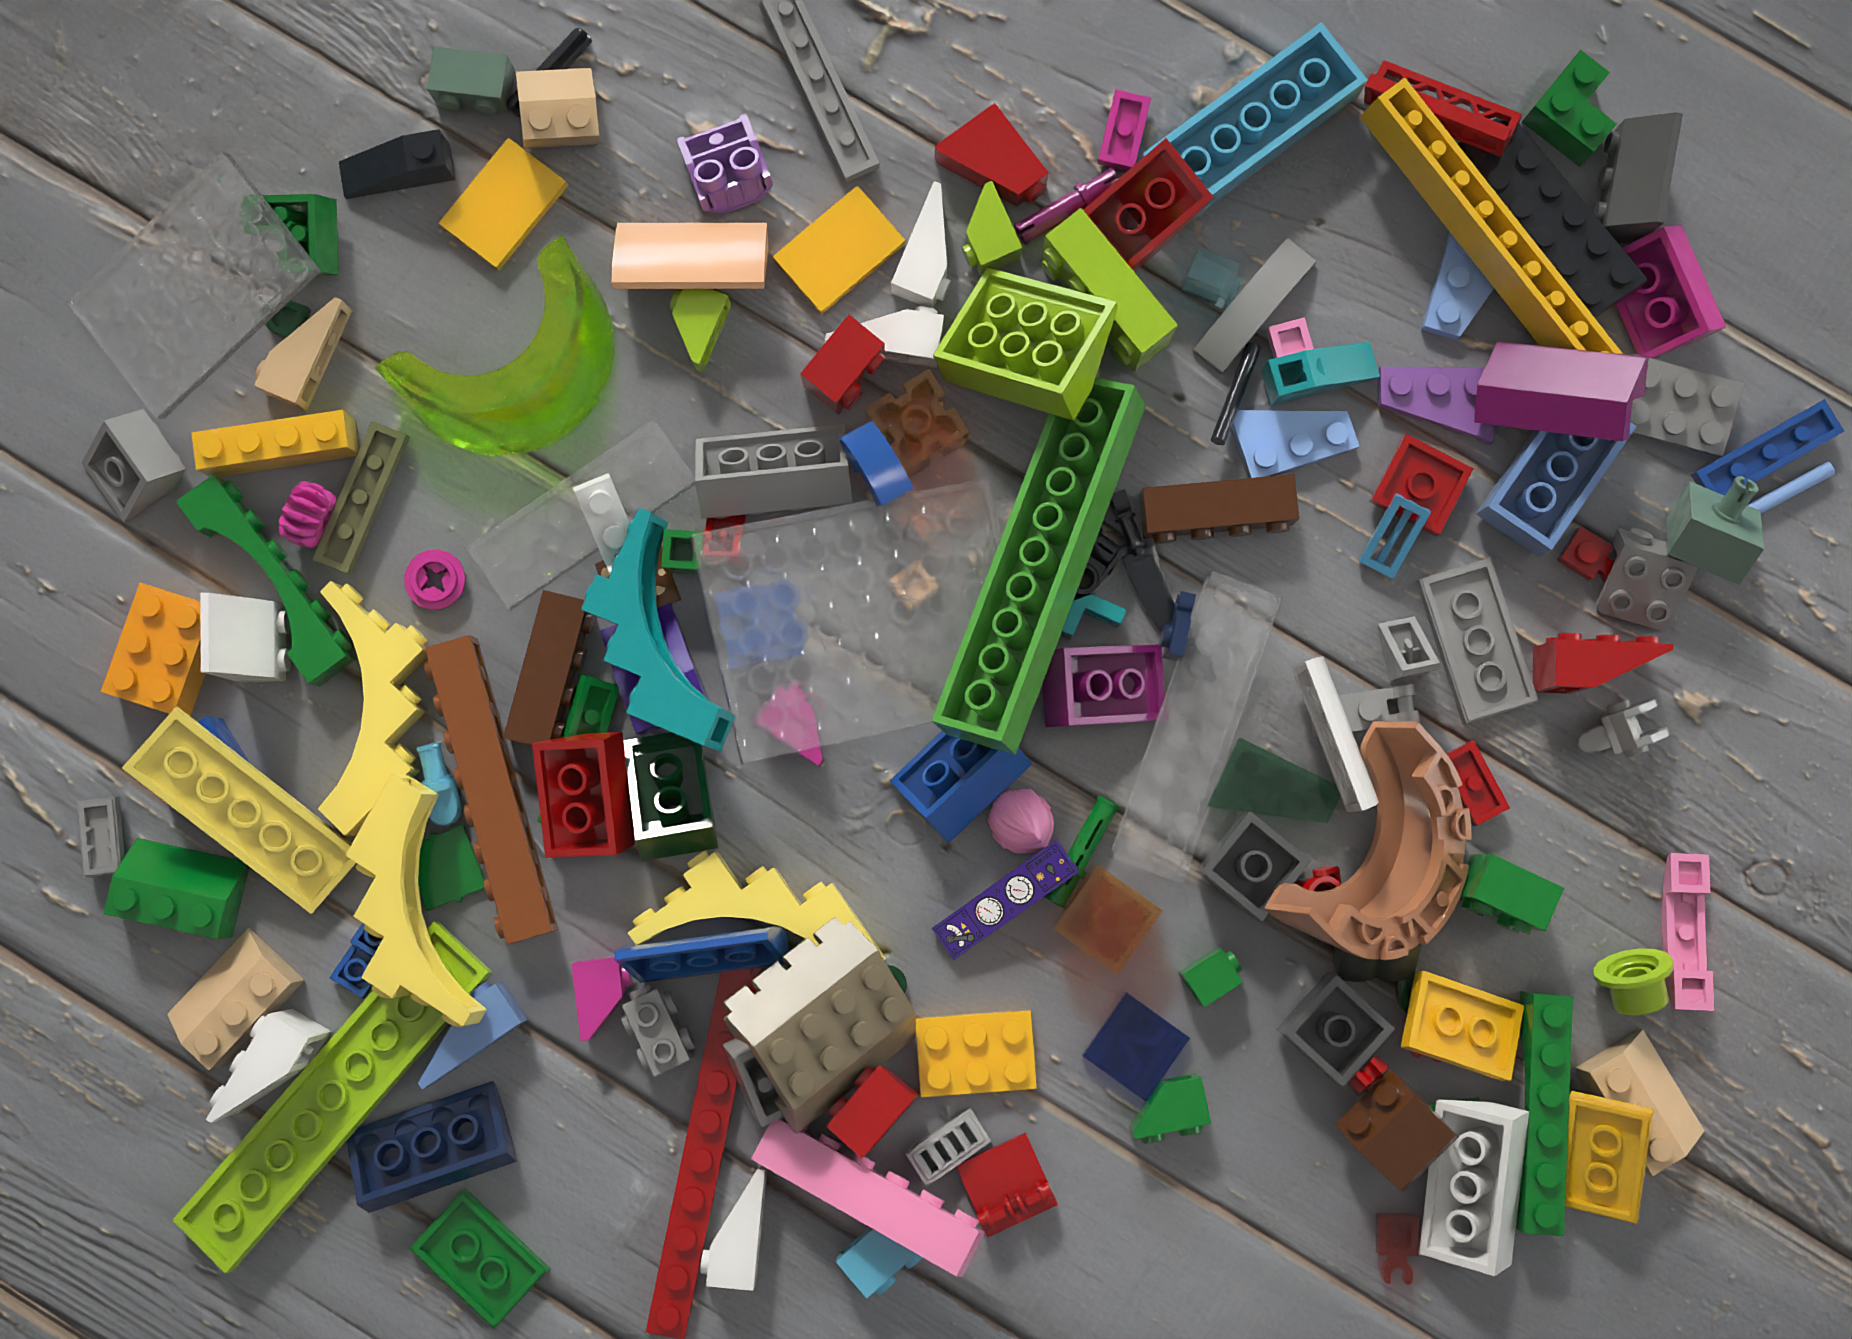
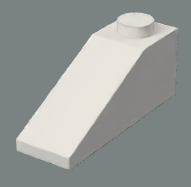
(924, 262)
(908, 335)
(736, 1248)

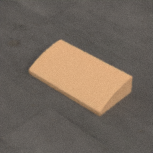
(690, 256)

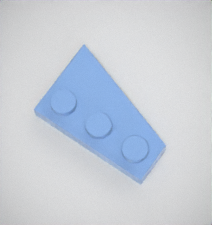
(1456, 293)
(1290, 439)

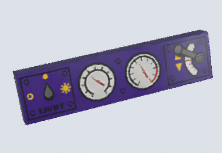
(1005, 899)

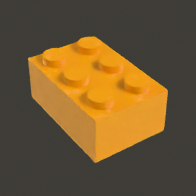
(158, 652)

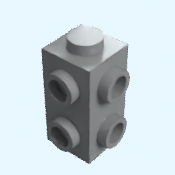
(655, 1025)

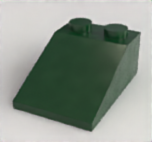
(669, 796)

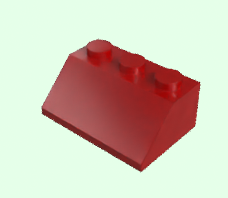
(583, 795)

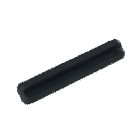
(559, 59)

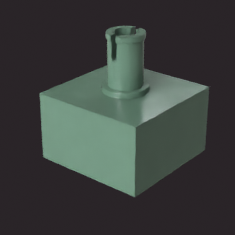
(1716, 529)

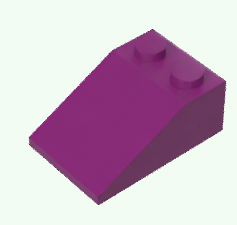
(1103, 685)

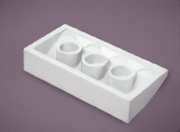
(1335, 735)

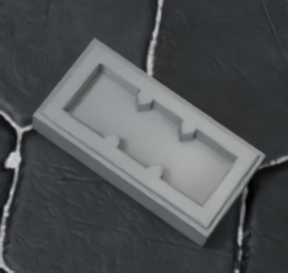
(100, 836)

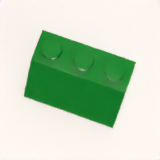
(178, 889)

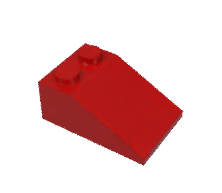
(1149, 204)

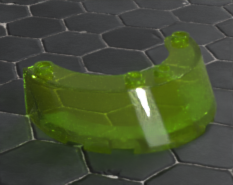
(536, 394)

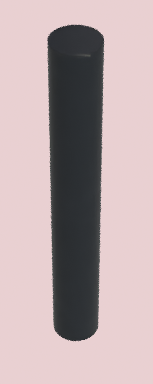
(1235, 393)

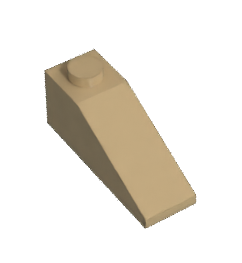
(300, 360)

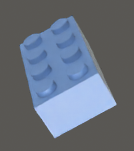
(1547, 486)

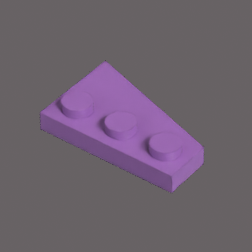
(1435, 395)

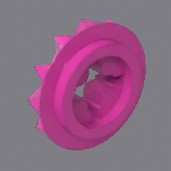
(417, 578)

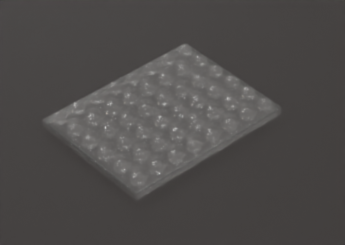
(844, 614)

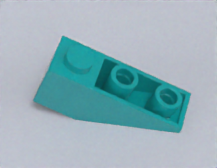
(1318, 371)

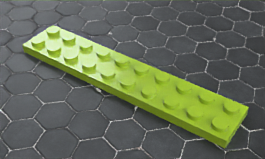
(318, 1114)

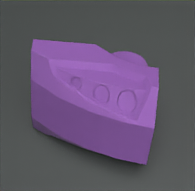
(726, 166)

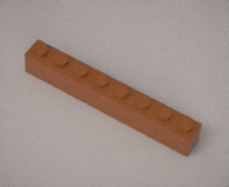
(490, 789)

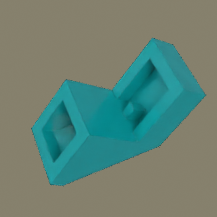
(1094, 607)

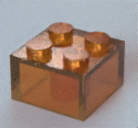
(1106, 919)

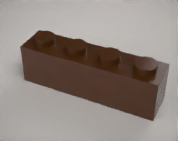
(1219, 507)
(549, 669)

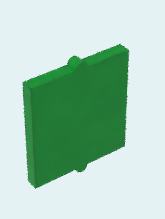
(448, 868)

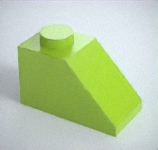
(990, 234)
(700, 320)

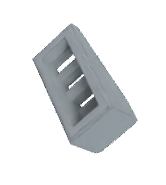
(927, 1143)

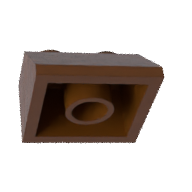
(1396, 1130)

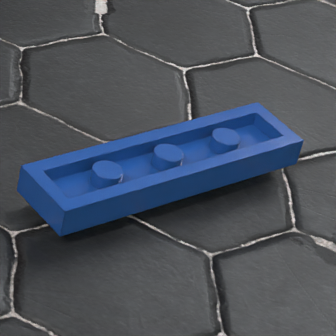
(1772, 449)

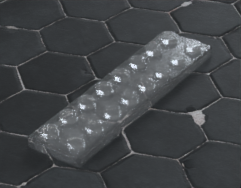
(1195, 727)

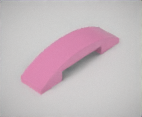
(1685, 931)

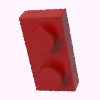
(1479, 786)

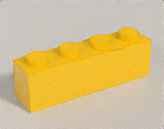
(275, 444)

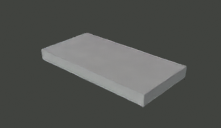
(1477, 641)

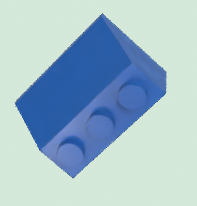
(956, 781)

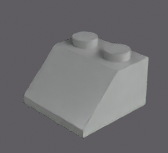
(132, 463)

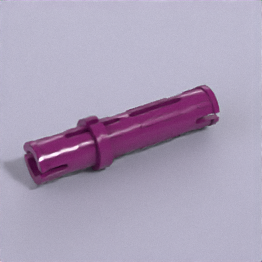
(1064, 207)

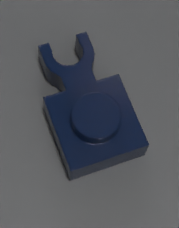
(1175, 635)

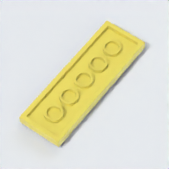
(241, 809)

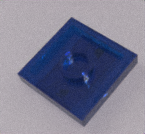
(1135, 1046)

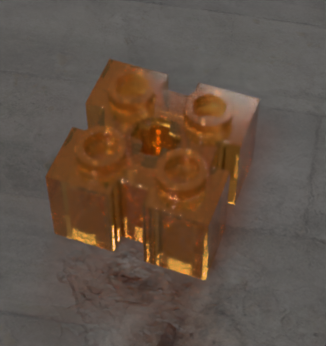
(921, 401)

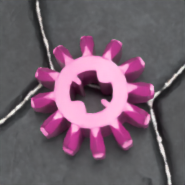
(306, 514)

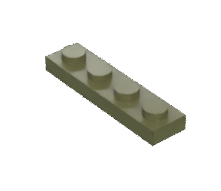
(361, 498)

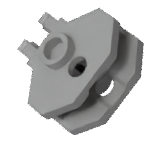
(1622, 730)

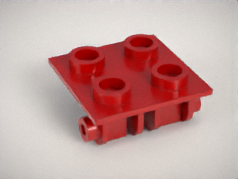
(1006, 1185)

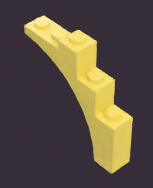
(388, 709)
(766, 898)
(391, 909)

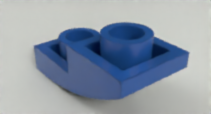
(877, 463)
(355, 962)

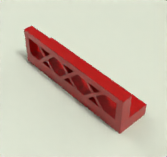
(1461, 124)

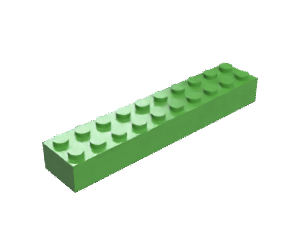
(1038, 569)

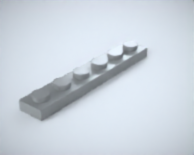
(822, 87)

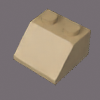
(557, 108)

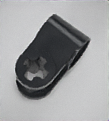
(1101, 562)

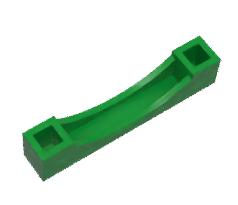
(316, 646)
(1547, 1060)

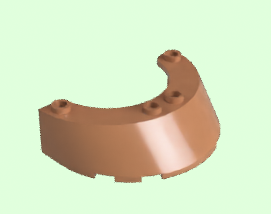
(1414, 861)

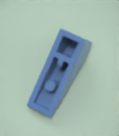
(465, 1042)

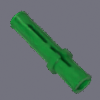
(1084, 847)

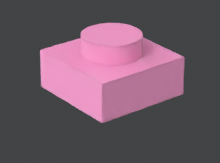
(1289, 337)

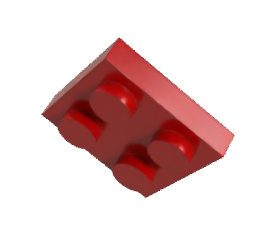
(1425, 478)

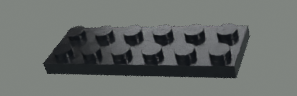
(1559, 222)

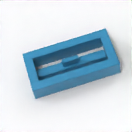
(1410, 506)

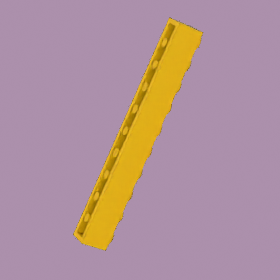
(1482, 222)

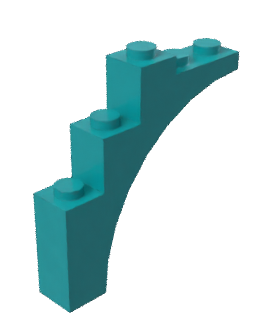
(638, 645)

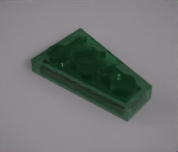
(1272, 786)

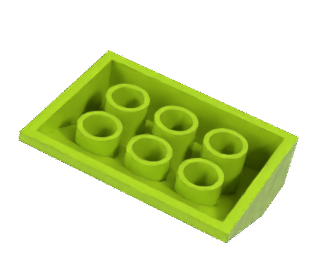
(1027, 342)

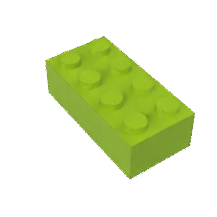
(1089, 264)

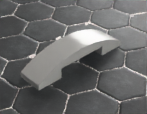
(1254, 305)

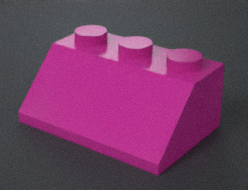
(1675, 301)

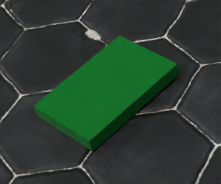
(479, 1258)

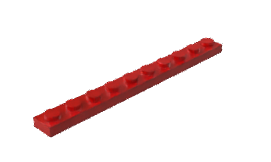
(698, 1171)

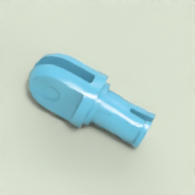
(449, 802)

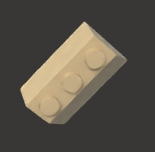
(230, 998)
(1636, 1075)

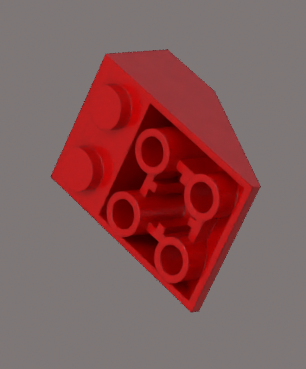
(1574, 665)

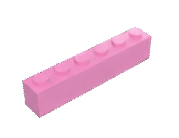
(871, 1197)

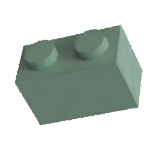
(470, 80)

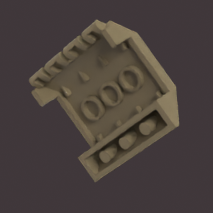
(822, 1020)

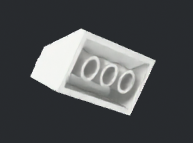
(1475, 1187)

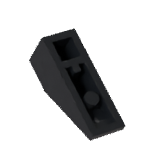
(398, 165)

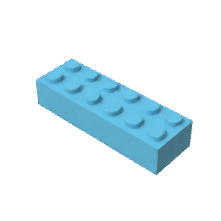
(1268, 112)

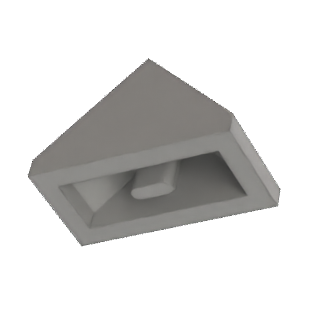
(1406, 649)

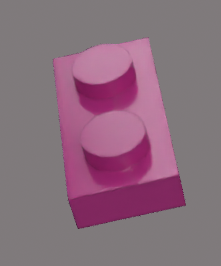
(1124, 130)

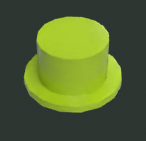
(1636, 979)

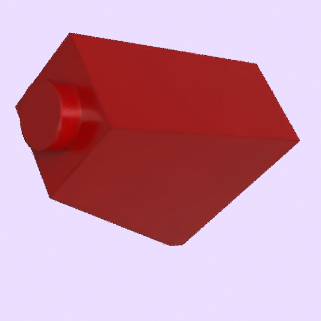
(995, 152)

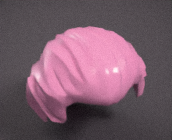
(1021, 821)

